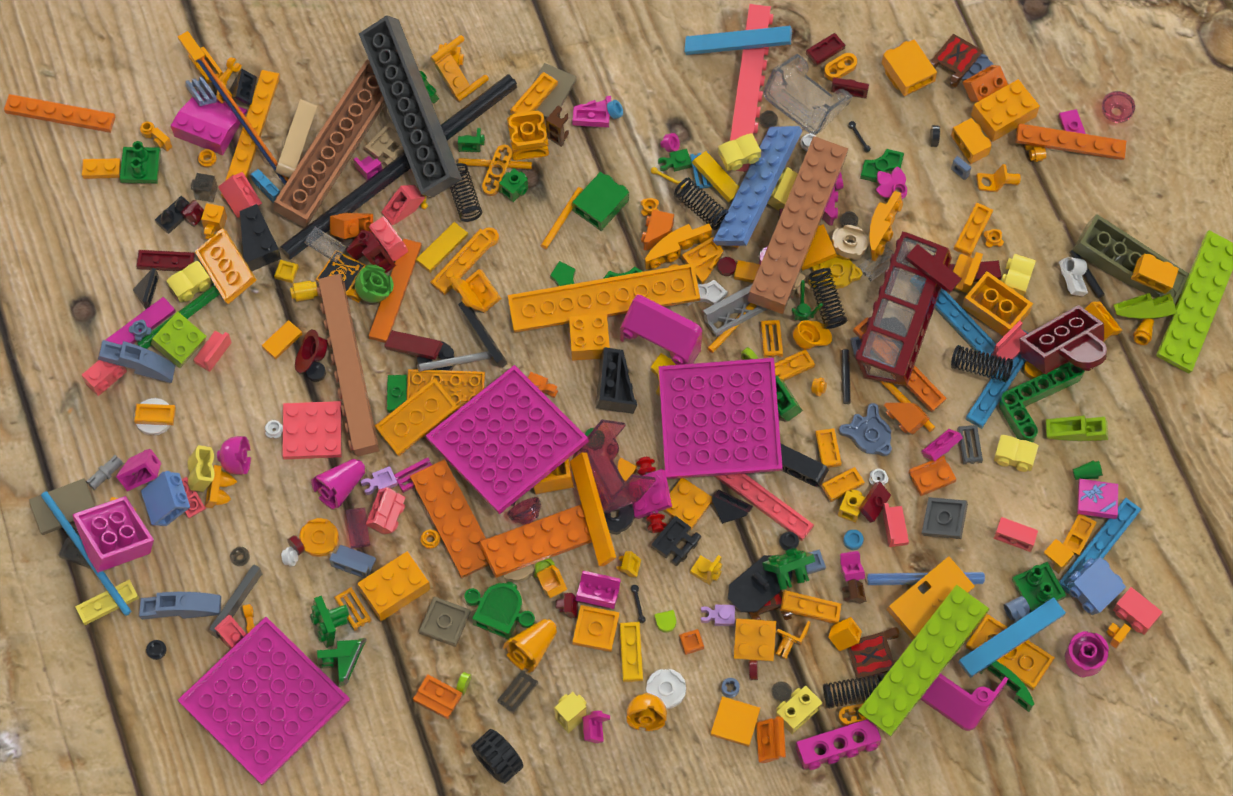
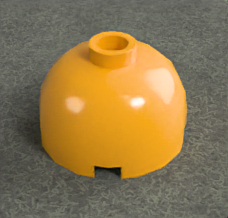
(646, 712)

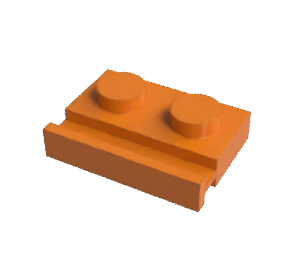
(932, 476)
(437, 696)
(771, 739)

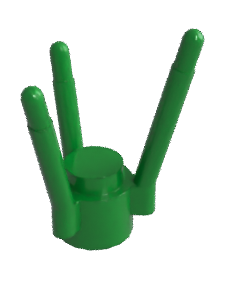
(803, 311)

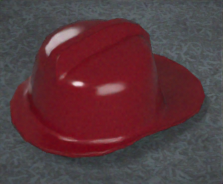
(312, 350)

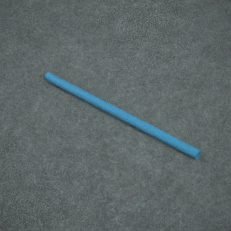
(78, 542)

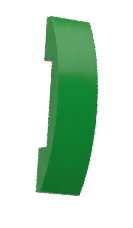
(1022, 695)

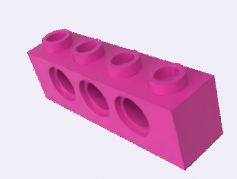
(864, 729)

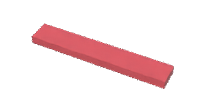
(768, 503)

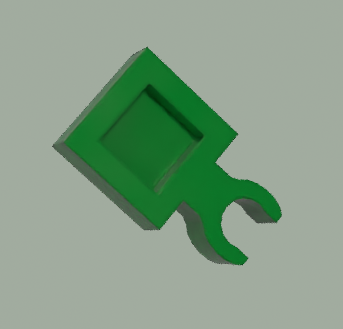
(678, 160)

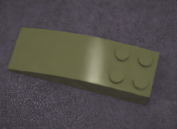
(1118, 254)

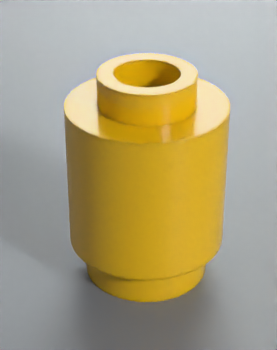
(304, 291)

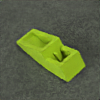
(1146, 307)
(1077, 428)

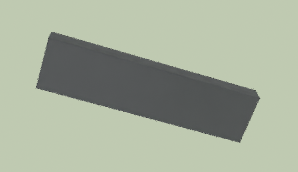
(238, 597)

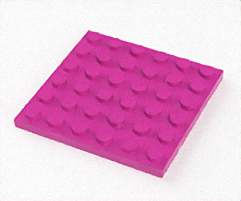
(720, 418)
(507, 439)
(264, 700)

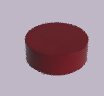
(726, 266)
(296, 544)
(753, 669)

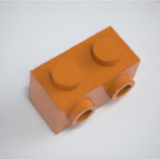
(985, 83)

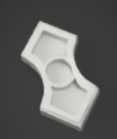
(710, 293)

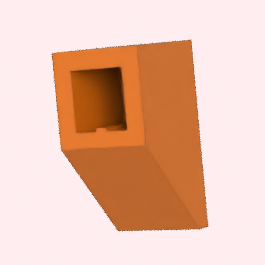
(350, 224)
(659, 226)
(908, 414)

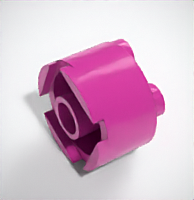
(1085, 643)

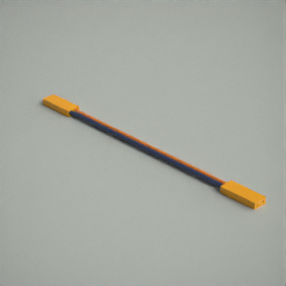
(198, 56)

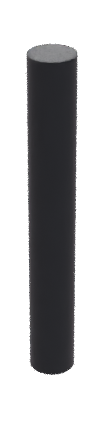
(1090, 278)
(846, 376)

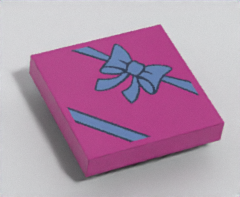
(1097, 499)

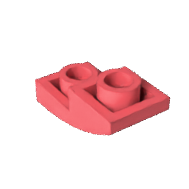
(195, 502)

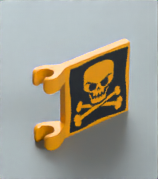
(348, 269)

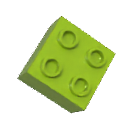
(178, 340)

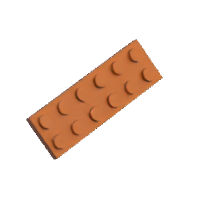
(451, 517)
(536, 541)

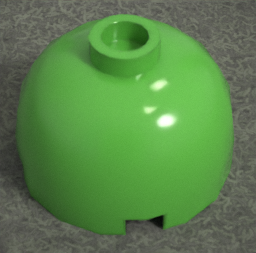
(373, 284)

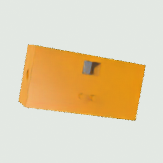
(922, 600)

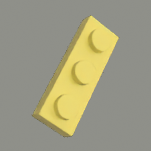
(104, 603)

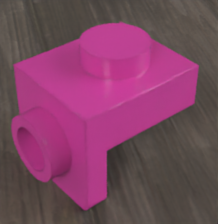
(851, 566)
(593, 726)

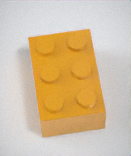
(1005, 110)
(996, 304)
(394, 586)

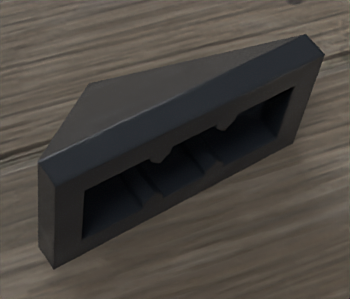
(244, 87)
(146, 288)
(729, 507)

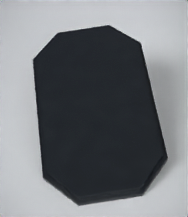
(754, 587)

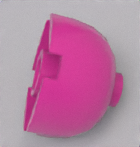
(234, 455)

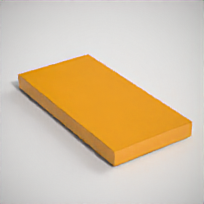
(225, 266)
(416, 417)
(1025, 661)

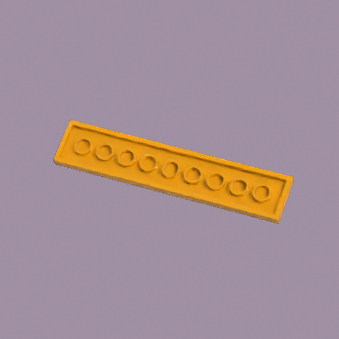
(602, 296)

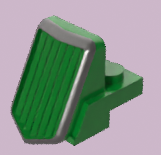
(345, 656)

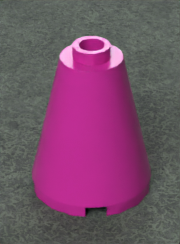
(338, 482)

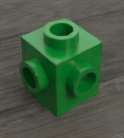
(513, 185)

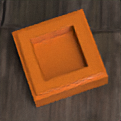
(691, 641)

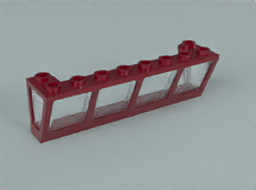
(900, 315)

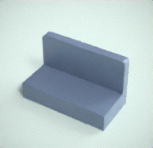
(352, 561)

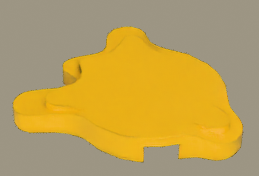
(842, 270)

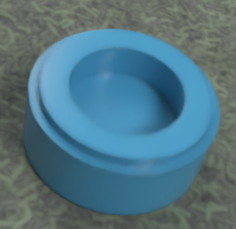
(615, 109)
(853, 539)

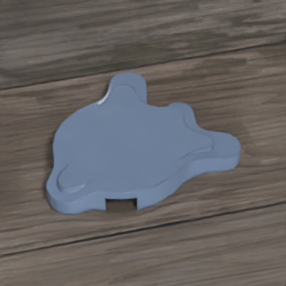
(869, 433)

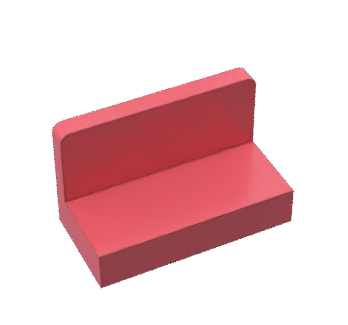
(239, 193)
(1010, 344)
(212, 350)
(895, 525)
(1016, 534)

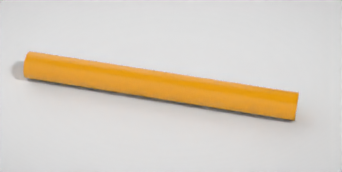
(486, 163)
(561, 219)
(722, 337)
(928, 425)

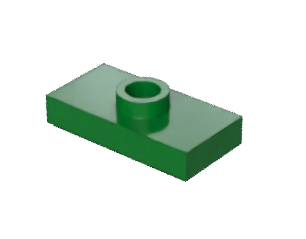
(396, 391)

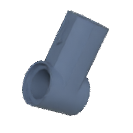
(1017, 608)

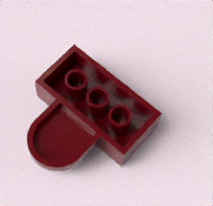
(1069, 337)

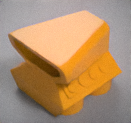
(528, 135)

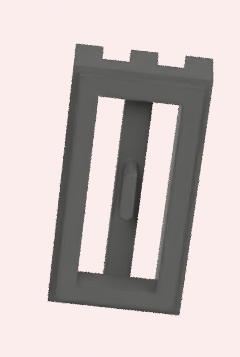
(972, 459)

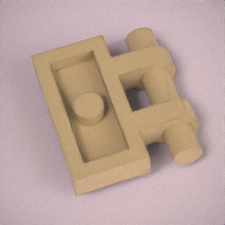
(383, 142)

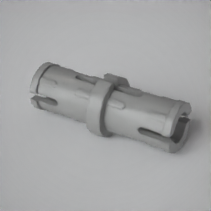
(104, 472)

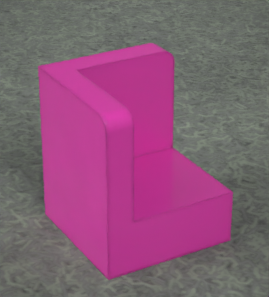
(367, 167)

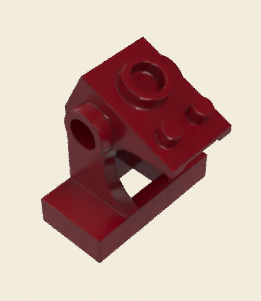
(367, 245)

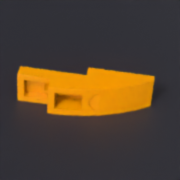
(881, 223)
(670, 246)

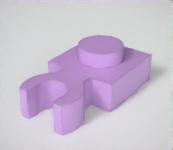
(381, 479)
(723, 615)

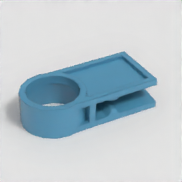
(265, 185)

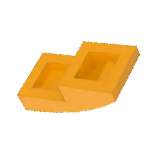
(1079, 533)

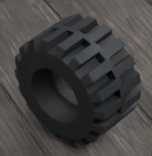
(497, 756)

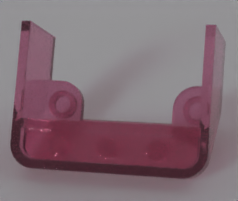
(611, 487)

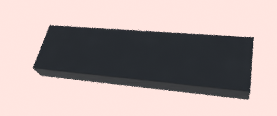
(484, 335)

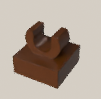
(856, 591)

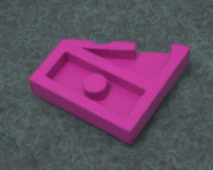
(592, 114)

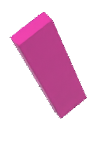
(152, 316)

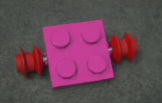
(655, 499)

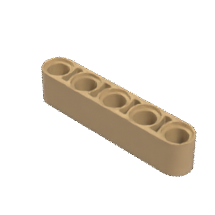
(296, 138)

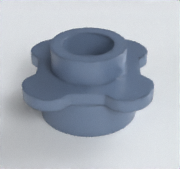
(141, 324)

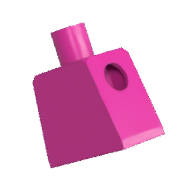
(143, 465)

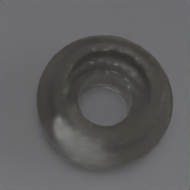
(240, 551)

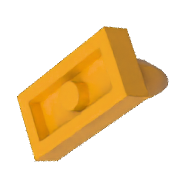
(214, 495)

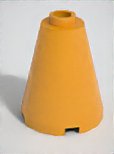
(530, 645)

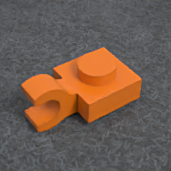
(542, 384)

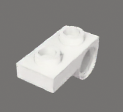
(1072, 271)

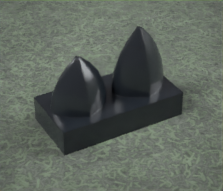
(171, 217)

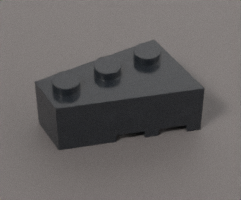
(257, 240)
(614, 384)

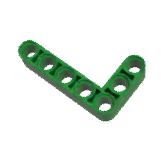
(1035, 394)

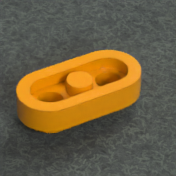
(839, 67)

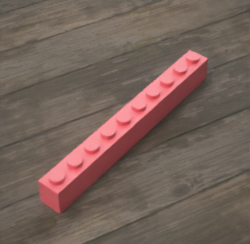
(751, 79)

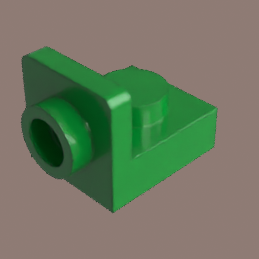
(471, 144)

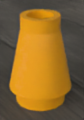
(1143, 333)

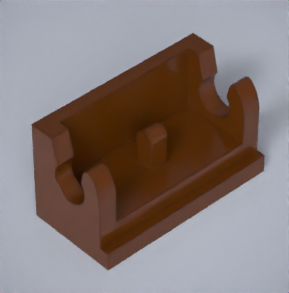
(555, 127)

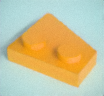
(704, 258)

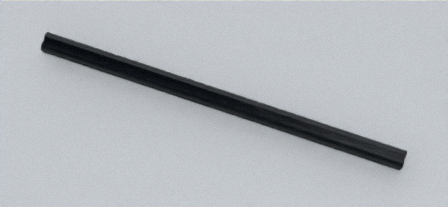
(399, 165)

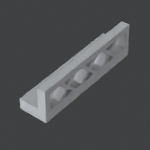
(723, 309)

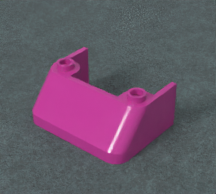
(662, 328)
(957, 704)

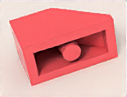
(403, 203)

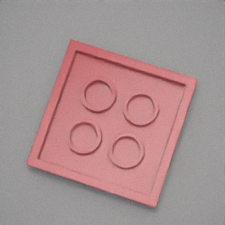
(312, 430)

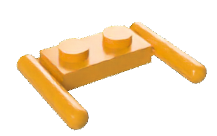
(451, 72)

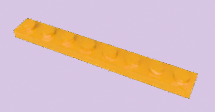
(257, 117)

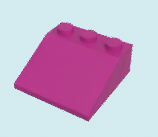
(206, 125)
(113, 534)

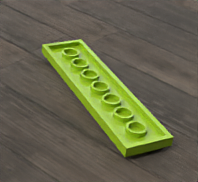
(1198, 303)
(923, 660)

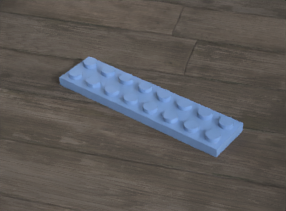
(757, 186)

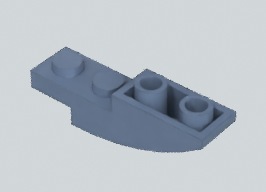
(138, 358)
(180, 604)

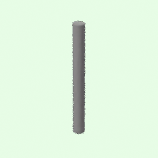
(454, 361)

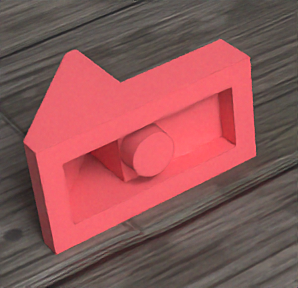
(230, 631)

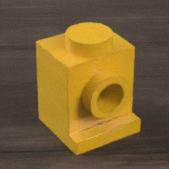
(848, 510)

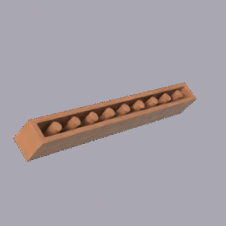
(348, 365)

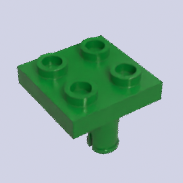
(140, 164)
(792, 560)
(1038, 586)
(327, 620)

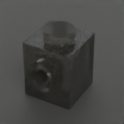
(204, 187)

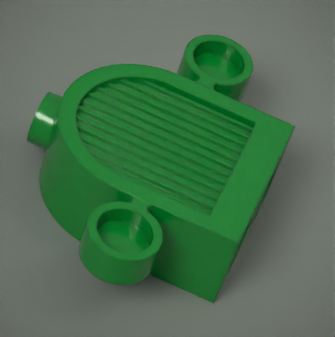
(499, 609)

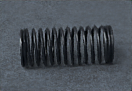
(686, 188)
(469, 209)
(841, 319)
(1007, 368)
(828, 695)

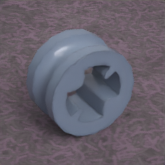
(724, 688)

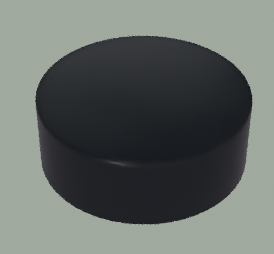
(316, 372)

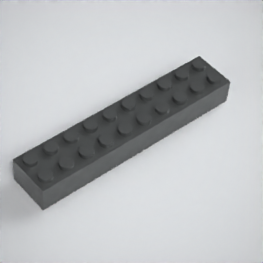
(410, 106)

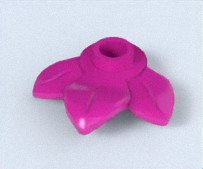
(890, 182)

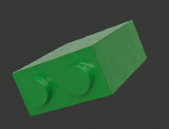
(600, 201)

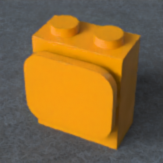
(908, 67)

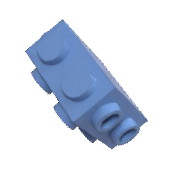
(165, 498)
(1095, 585)

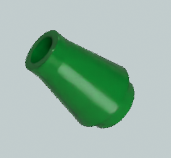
(1090, 470)

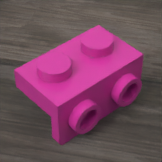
(598, 589)

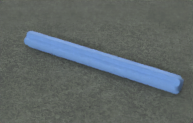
(913, 578)

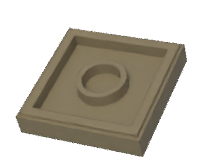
(444, 621)

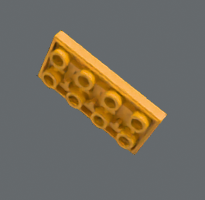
(459, 385)

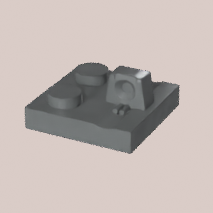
(944, 518)

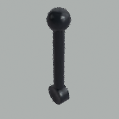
(852, 125)
(635, 589)

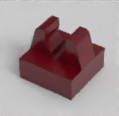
(193, 213)
(568, 605)

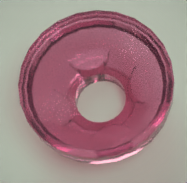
(1121, 101)
(525, 511)

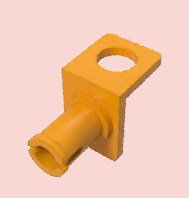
(997, 179)
(788, 641)

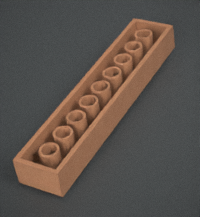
(331, 149)
(797, 225)

